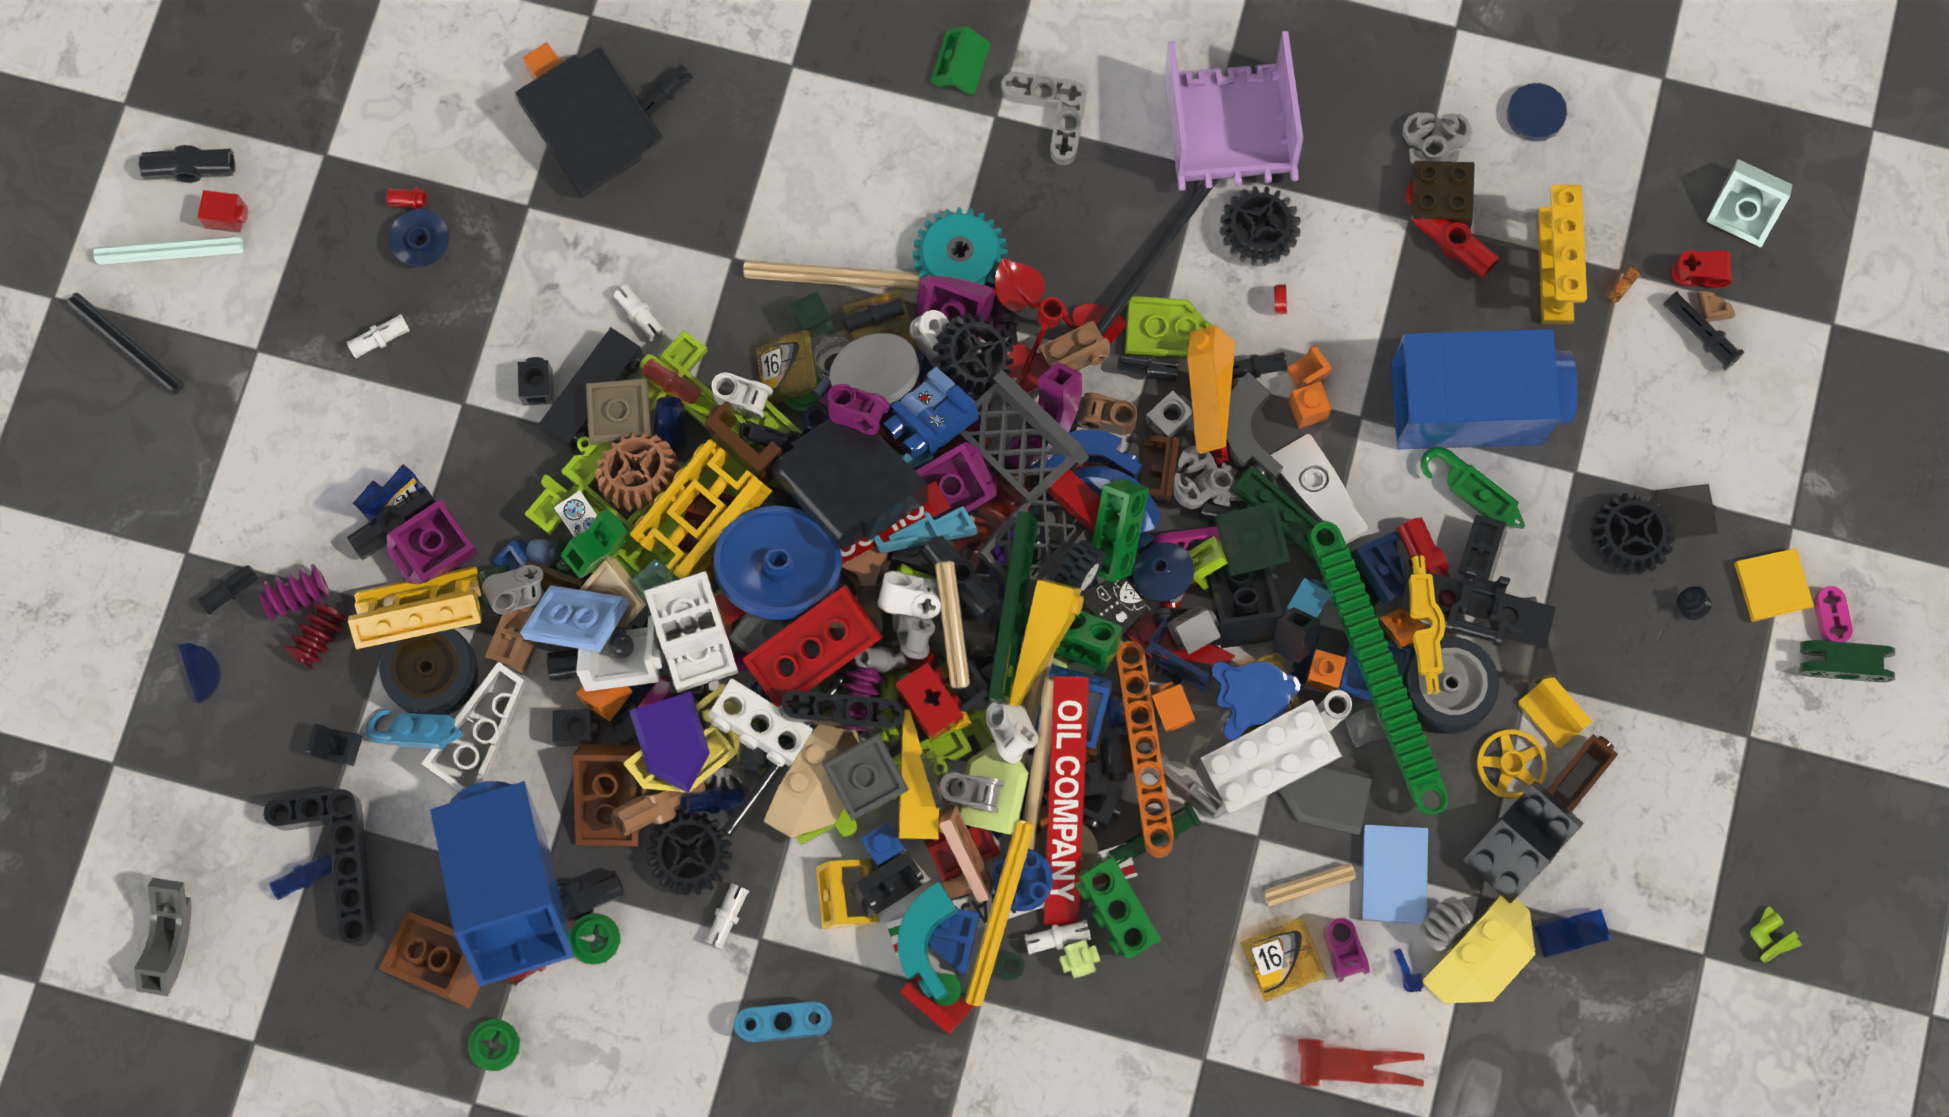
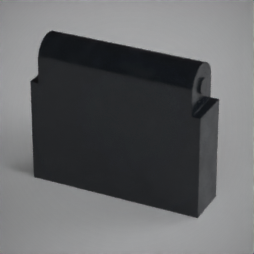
(589, 119)
(849, 482)

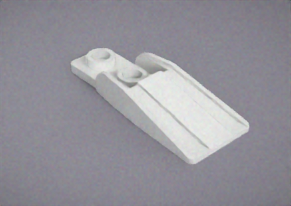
(1319, 487)

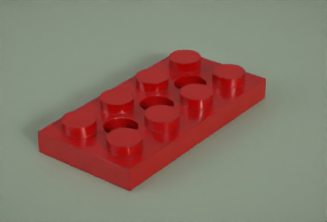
(815, 626)

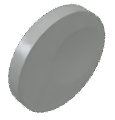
(877, 365)

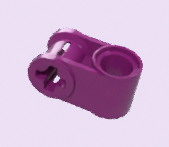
(856, 408)
(1345, 951)

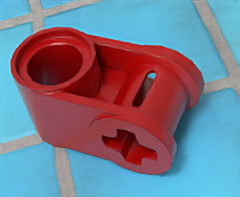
(1703, 269)

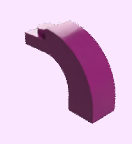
(1060, 397)

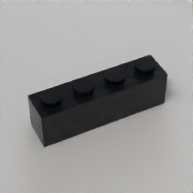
(610, 361)

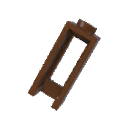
(1600, 750)

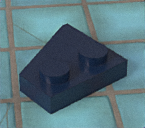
(1382, 567)

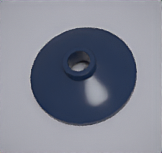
(412, 227)
(1168, 583)

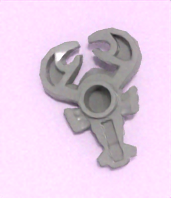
(1436, 146)
(1210, 484)

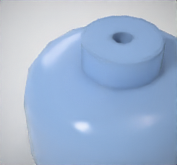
(540, 551)

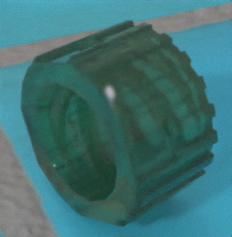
(1006, 956)

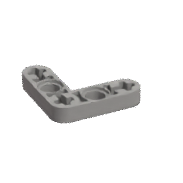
(1063, 105)

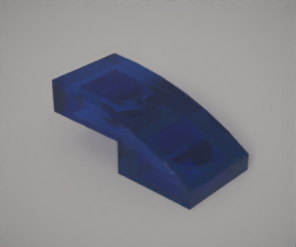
(1572, 933)

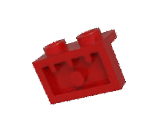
(945, 859)

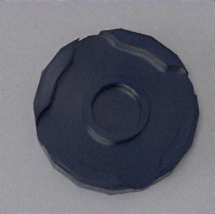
(1536, 111)

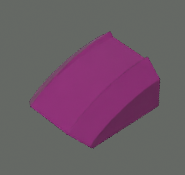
(954, 297)
(961, 477)
(429, 545)

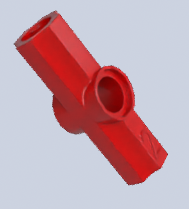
(1469, 253)
(1419, 543)

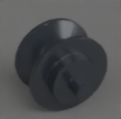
(1694, 603)

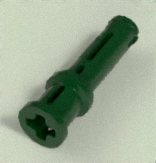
(1181, 821)

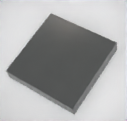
(865, 777)

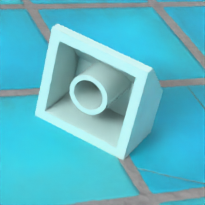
(1749, 203)

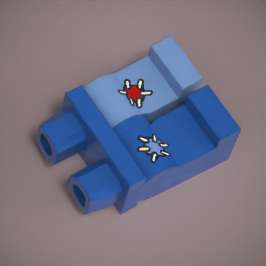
(931, 415)

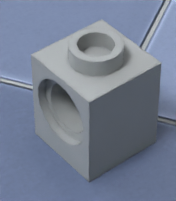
(1163, 427)
(1194, 629)

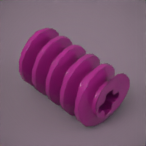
(294, 592)
(861, 685)

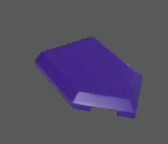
(672, 739)

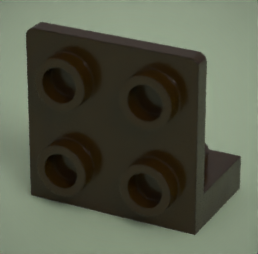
(1443, 191)

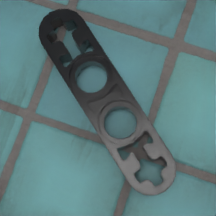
(841, 706)

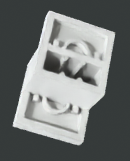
(691, 631)

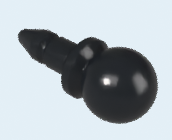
(620, 643)

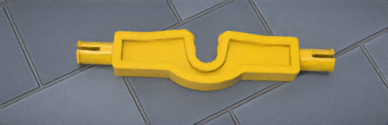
(1426, 640)

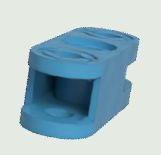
(766, 1016)

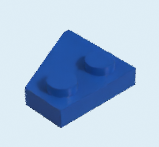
(955, 939)

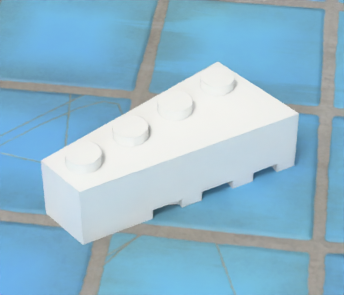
(484, 727)

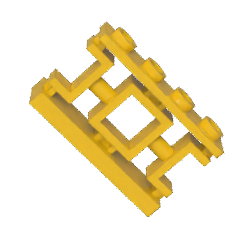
(681, 495)
(416, 609)

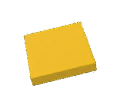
(1774, 585)

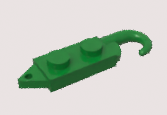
(1475, 488)

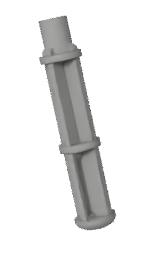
(1189, 788)

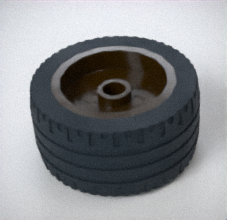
(444, 686)

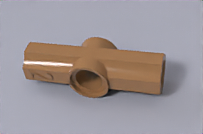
(651, 807)

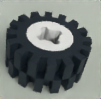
(1081, 566)

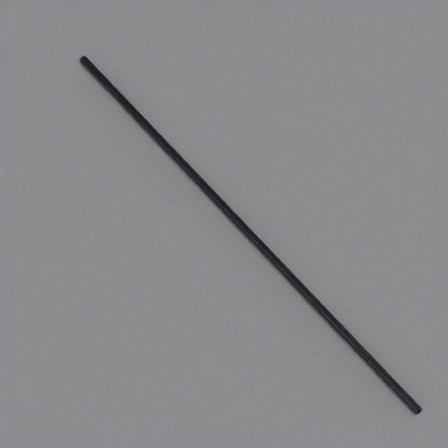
(1103, 325)

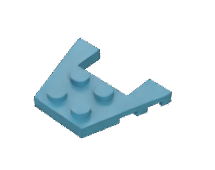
(951, 526)

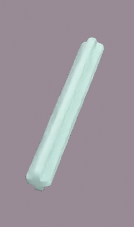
(169, 249)

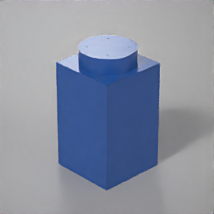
(1481, 389)
(500, 881)

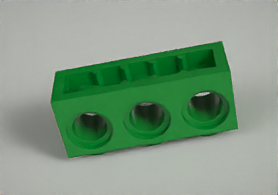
(1119, 527)
(1088, 640)
(1132, 912)

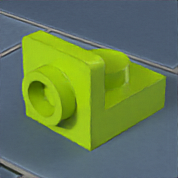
(1207, 559)

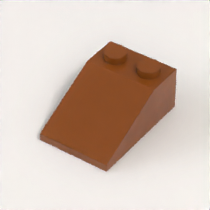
(599, 787)
(431, 959)

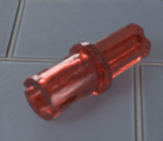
(670, 381)

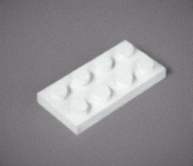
(1271, 757)

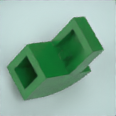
(592, 546)

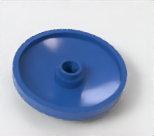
(776, 562)

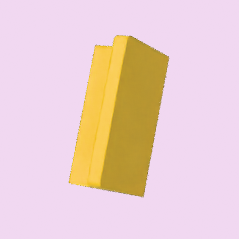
(1554, 712)

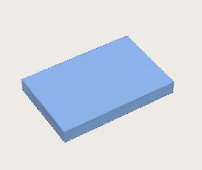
(575, 618)
(1394, 874)

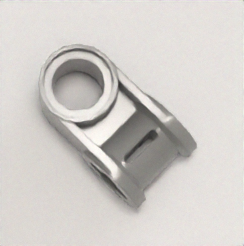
(513, 590)
(913, 634)
(977, 791)

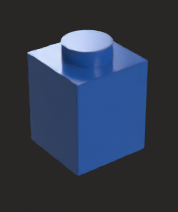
(882, 845)

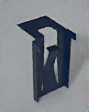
(1172, 663)

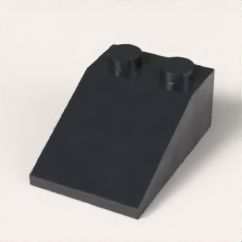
(1244, 606)

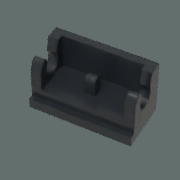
(1484, 546)
(887, 885)

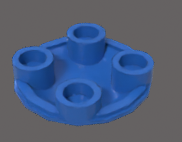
(1034, 882)

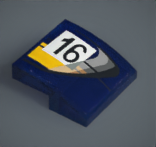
(397, 488)

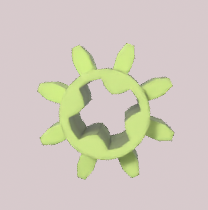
(1079, 959)

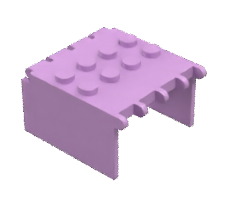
(1234, 121)

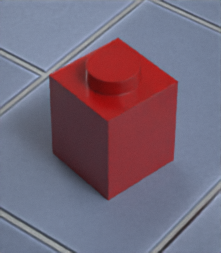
(222, 211)

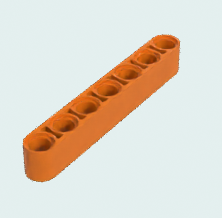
(1148, 762)

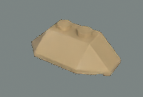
(806, 795)

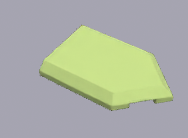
(1010, 798)

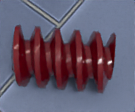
(316, 635)

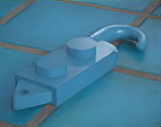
(414, 730)

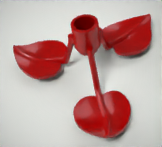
(1022, 286)

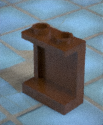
(719, 425)

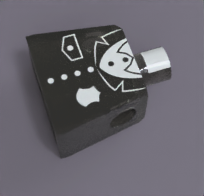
(1115, 603)

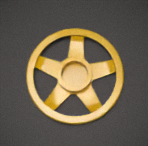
(1510, 763)

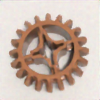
(643, 456)

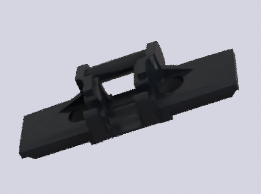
(1486, 601)

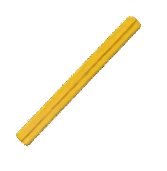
(999, 913)

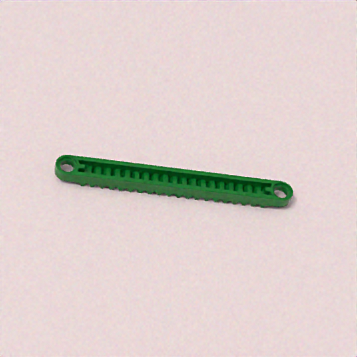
(1378, 669)

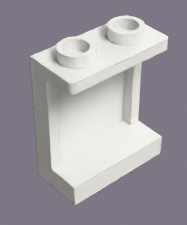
(606, 671)

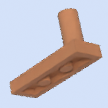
(976, 876)

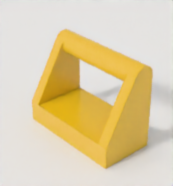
(832, 893)

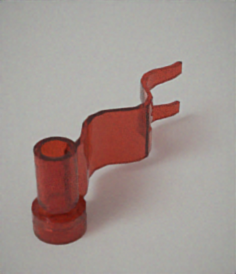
(992, 516)
(1351, 1065)

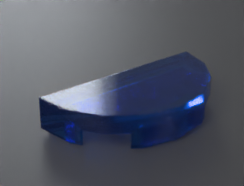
(201, 669)

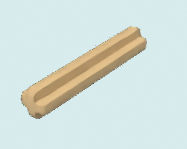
(1309, 884)

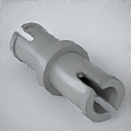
(883, 659)

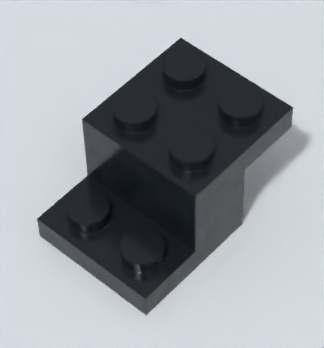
(1523, 841)

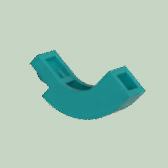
(916, 928)

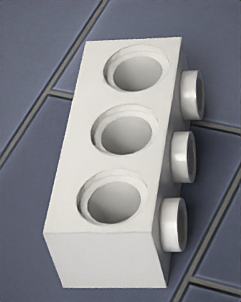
(753, 707)

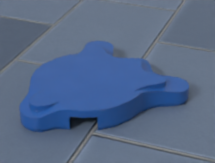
(1253, 693)

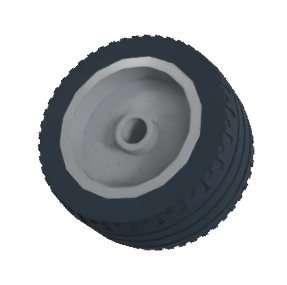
(1474, 692)

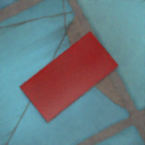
(1076, 499)

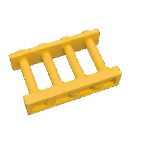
(1561, 254)

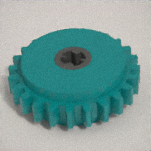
(958, 233)

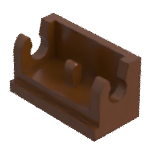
(1159, 467)

